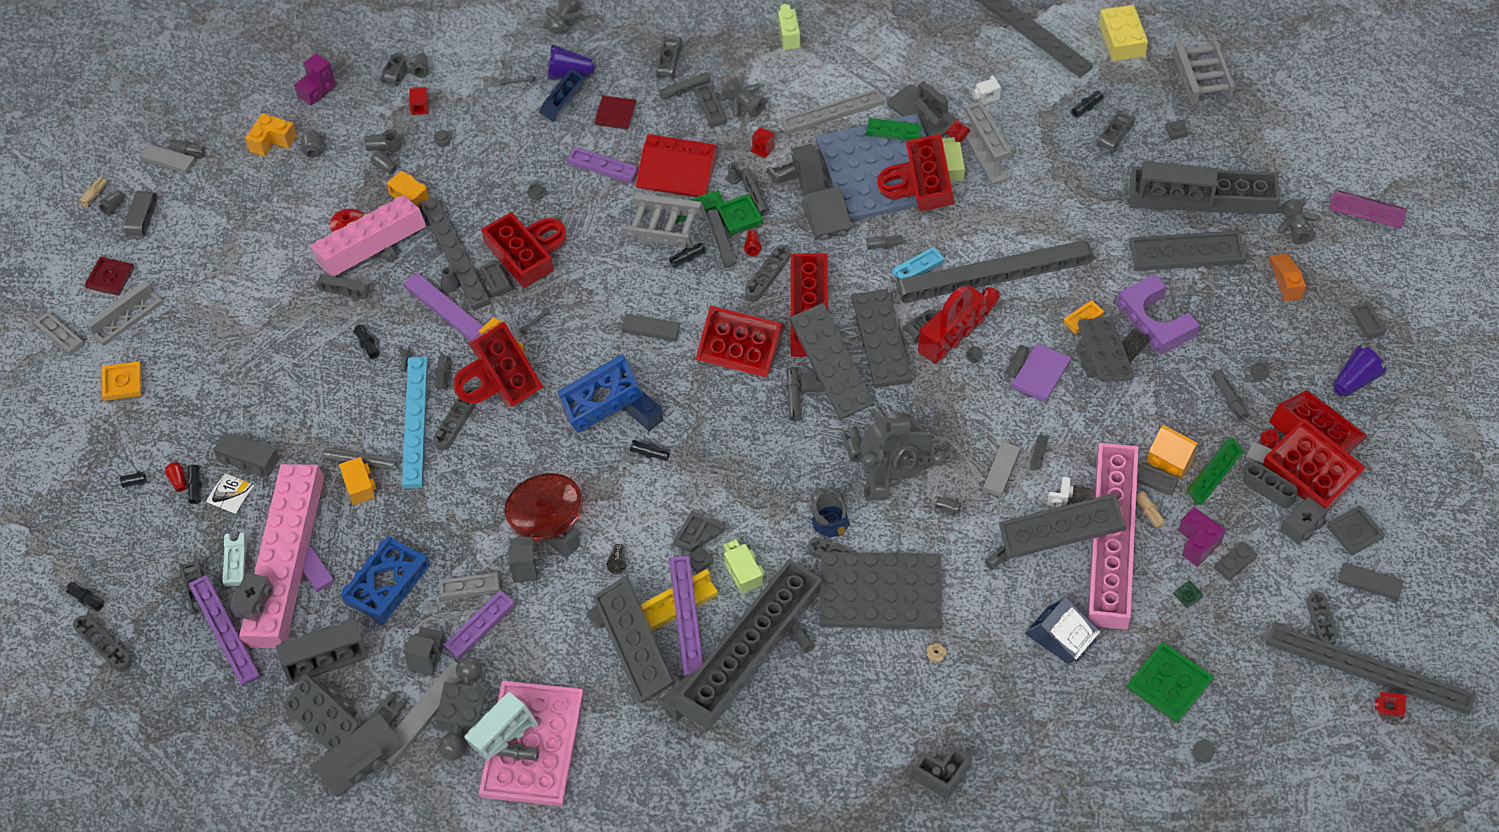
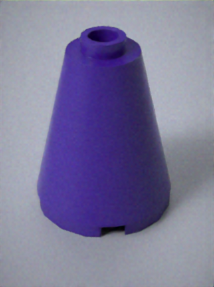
(563, 60)
(1360, 369)

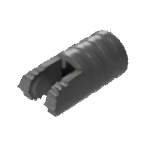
(853, 445)

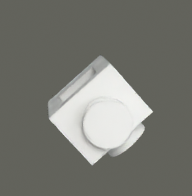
(987, 91)

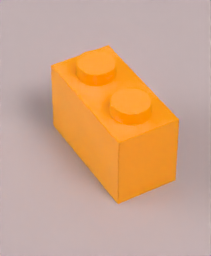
(406, 185)
(357, 480)

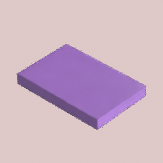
(1041, 372)

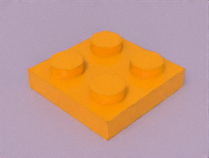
(121, 381)

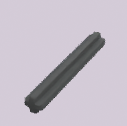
(371, 460)

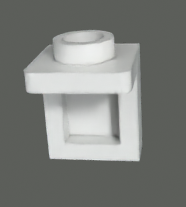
(1061, 499)

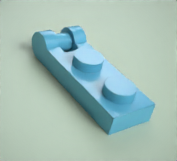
(919, 264)

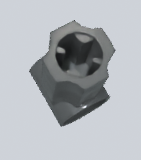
(388, 140)

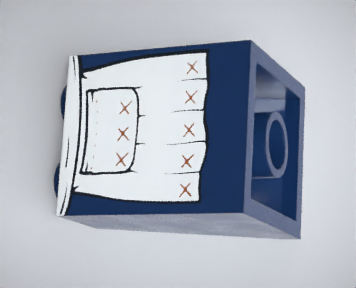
(1063, 631)

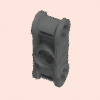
(668, 57)
(1115, 131)
(190, 573)

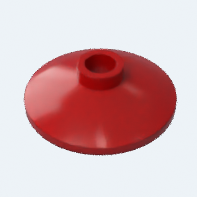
(344, 217)

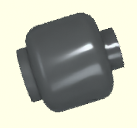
(312, 144)

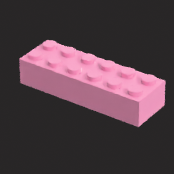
(367, 235)

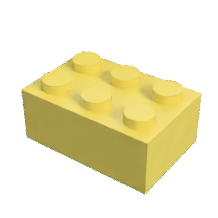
(1123, 32)

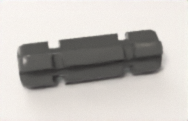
(1038, 452)

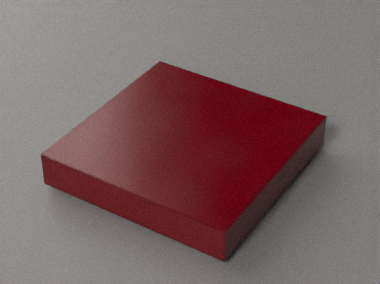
(615, 112)
(109, 276)

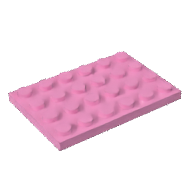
(546, 780)

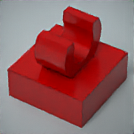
(958, 131)

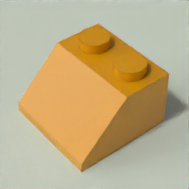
(1172, 452)

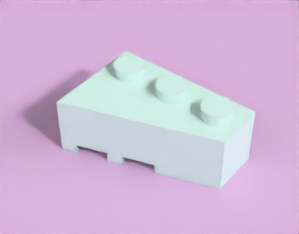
(500, 726)

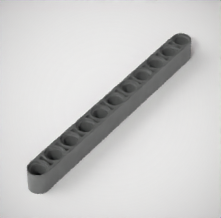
(995, 271)

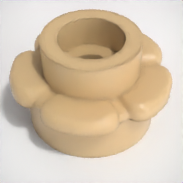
(936, 657)

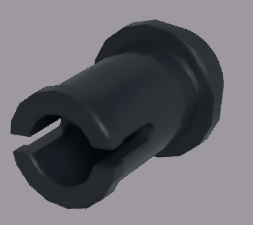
(133, 479)

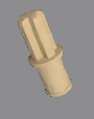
(92, 192)
(1149, 510)

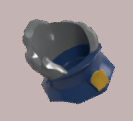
(829, 513)

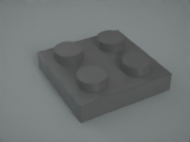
(1355, 530)

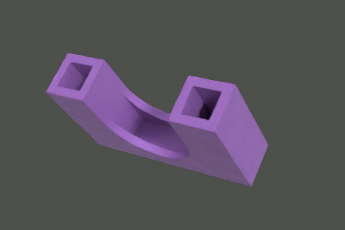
(1162, 335)

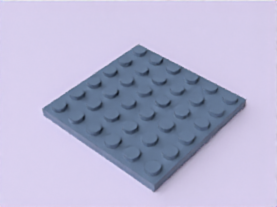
(855, 164)

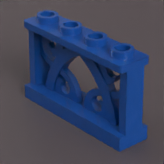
(584, 389)
(378, 563)

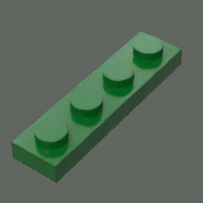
(1215, 471)

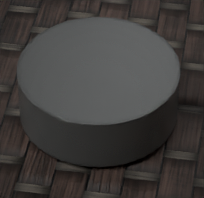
(1203, 751)

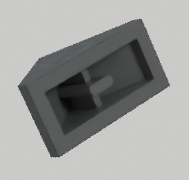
(565, 542)

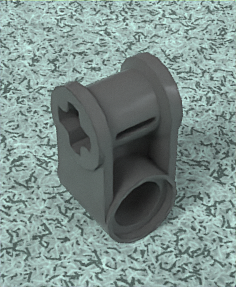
(394, 69)
(915, 324)

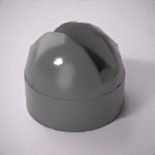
(974, 354)

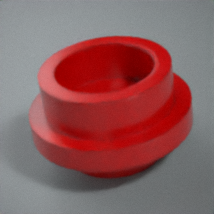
(1270, 438)

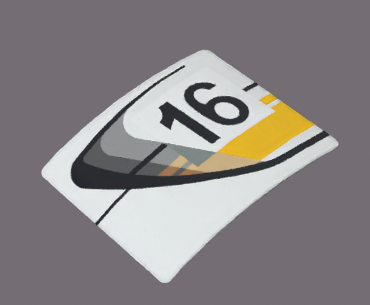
(230, 493)

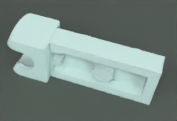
(234, 560)

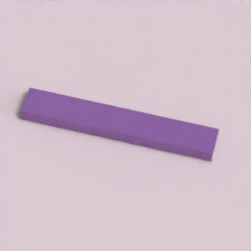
(443, 306)
(686, 614)
(224, 630)

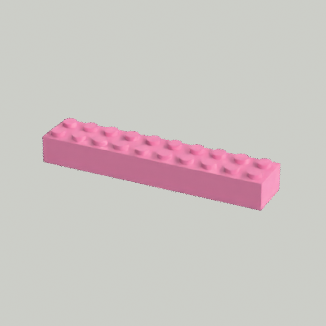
(284, 552)
(1113, 553)

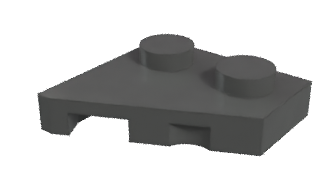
(697, 532)

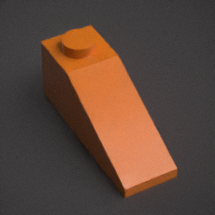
(1288, 277)

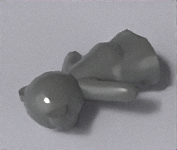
(565, 12)
(752, 103)
(1297, 219)

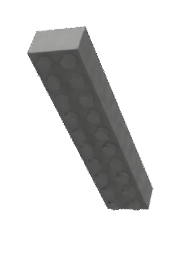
(748, 644)

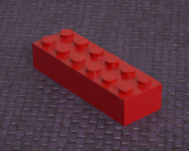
(808, 288)

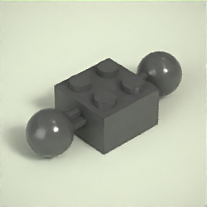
(460, 708)

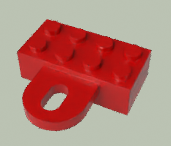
(922, 176)
(522, 248)
(955, 321)
(499, 367)

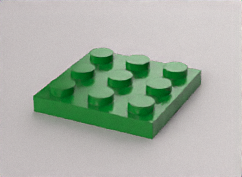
(1170, 682)

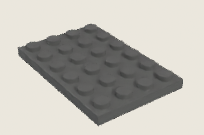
(880, 590)

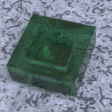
(1188, 594)

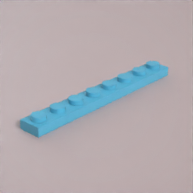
(415, 423)

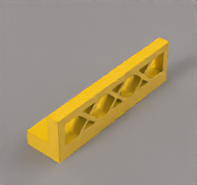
(662, 606)

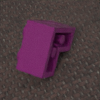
(317, 81)
(1203, 536)

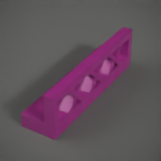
(1368, 208)

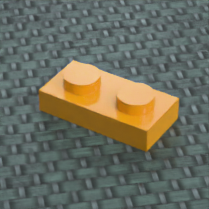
(1087, 311)

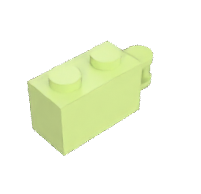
(788, 27)
(954, 159)
(742, 566)

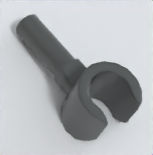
(404, 355)

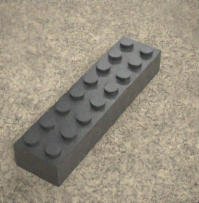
(1234, 193)

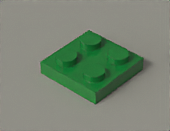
(739, 214)

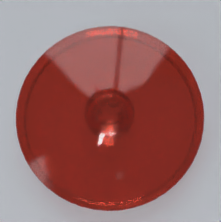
(543, 506)

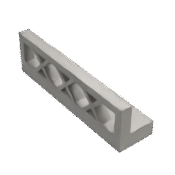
(121, 311)

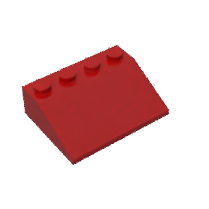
(676, 165)
(739, 341)
(1320, 415)
(1314, 464)

